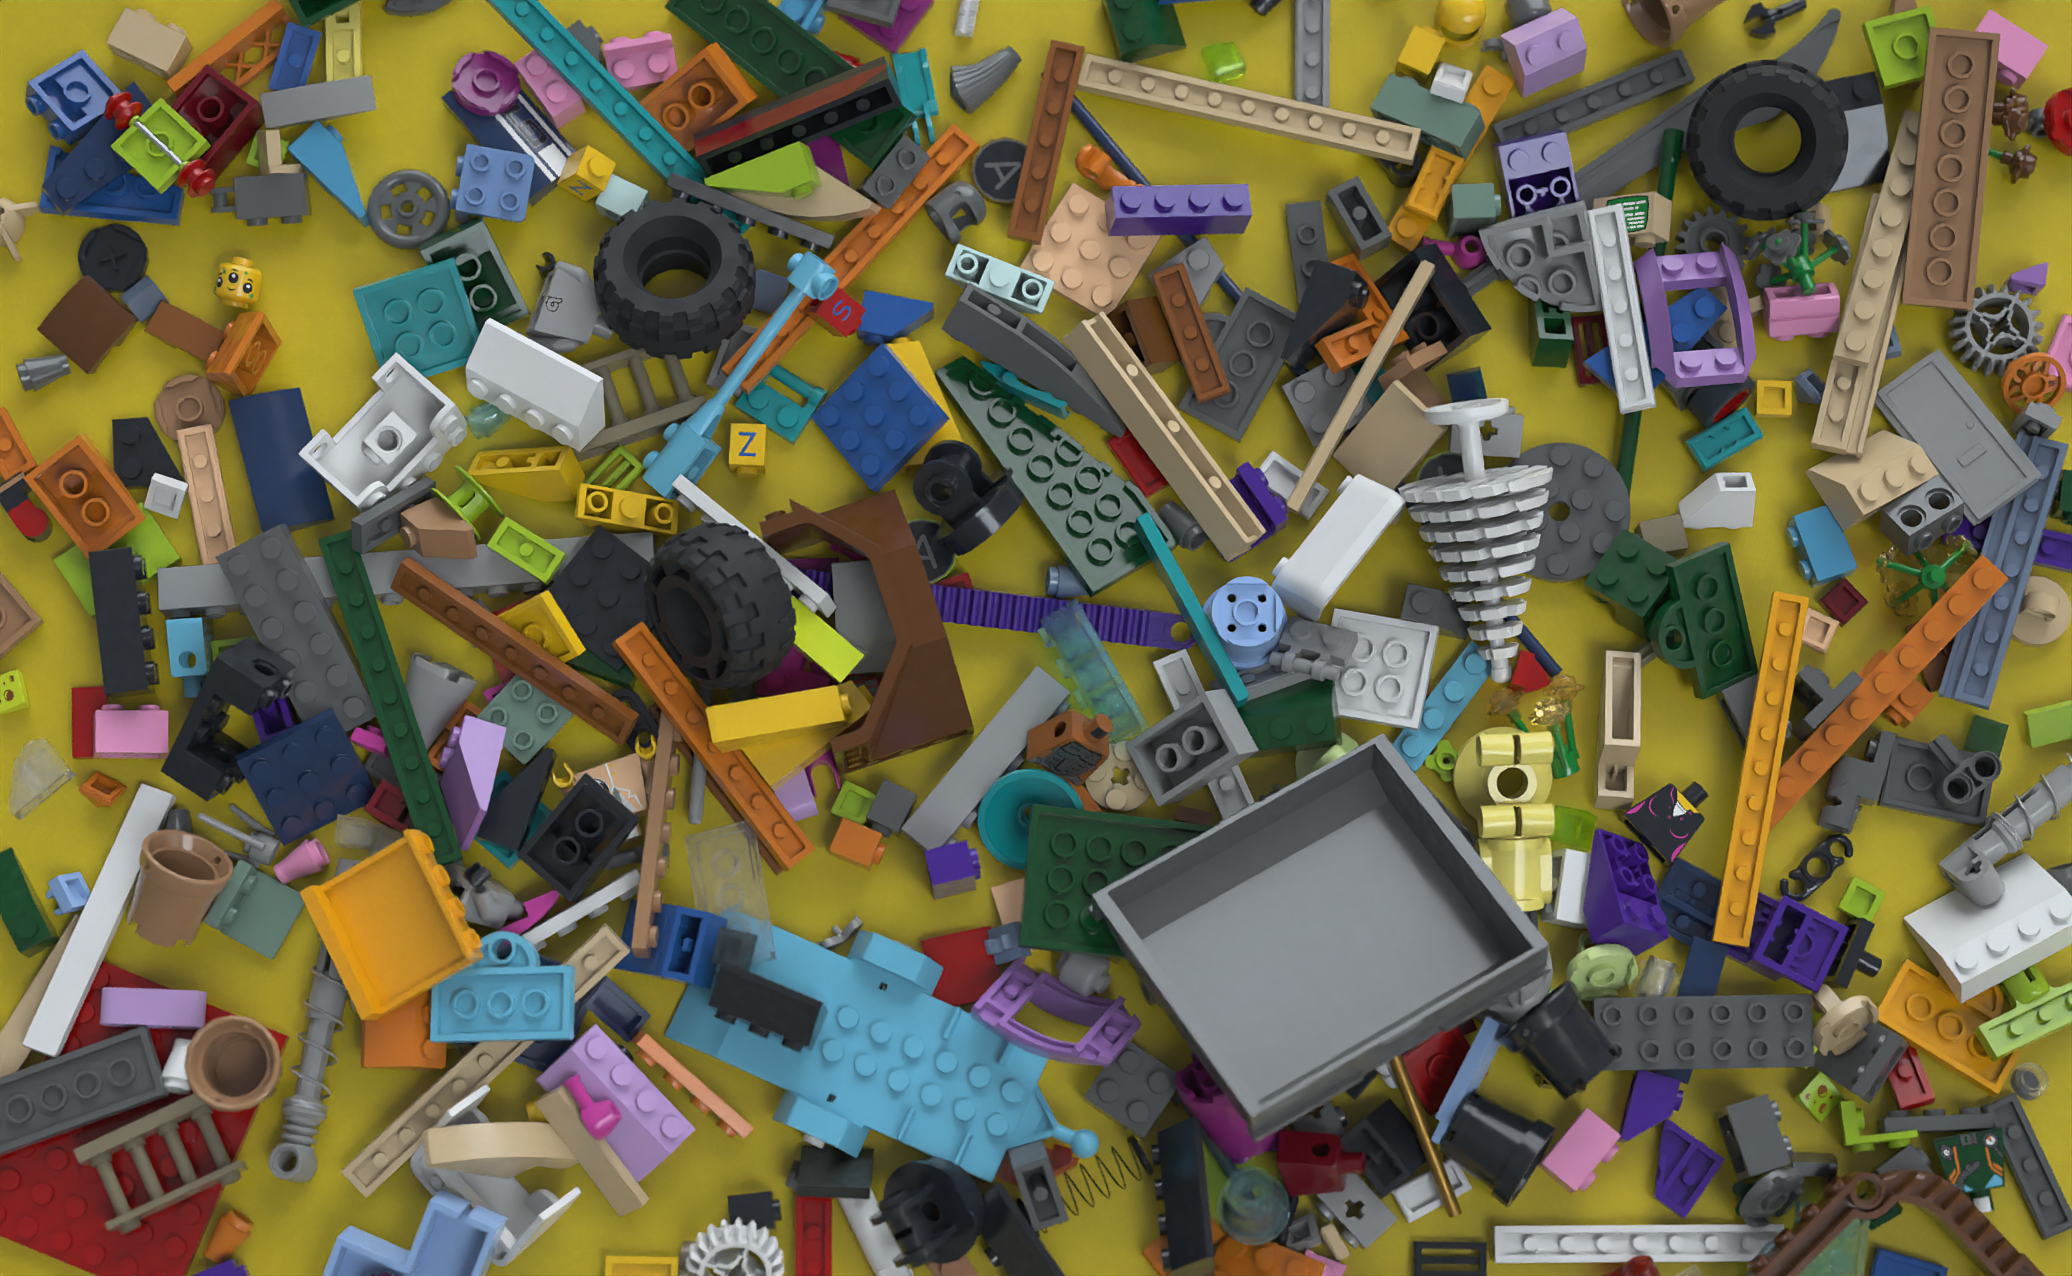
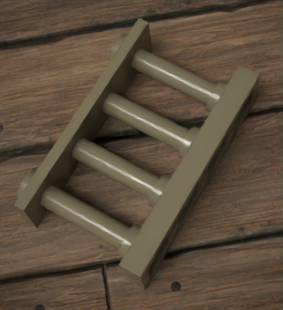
(655, 418)
(133, 1140)

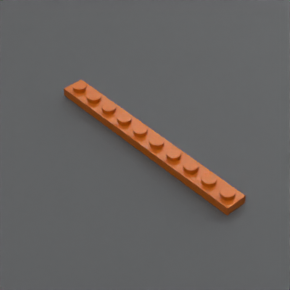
(864, 246)
(1885, 683)

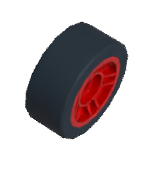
(1719, 401)

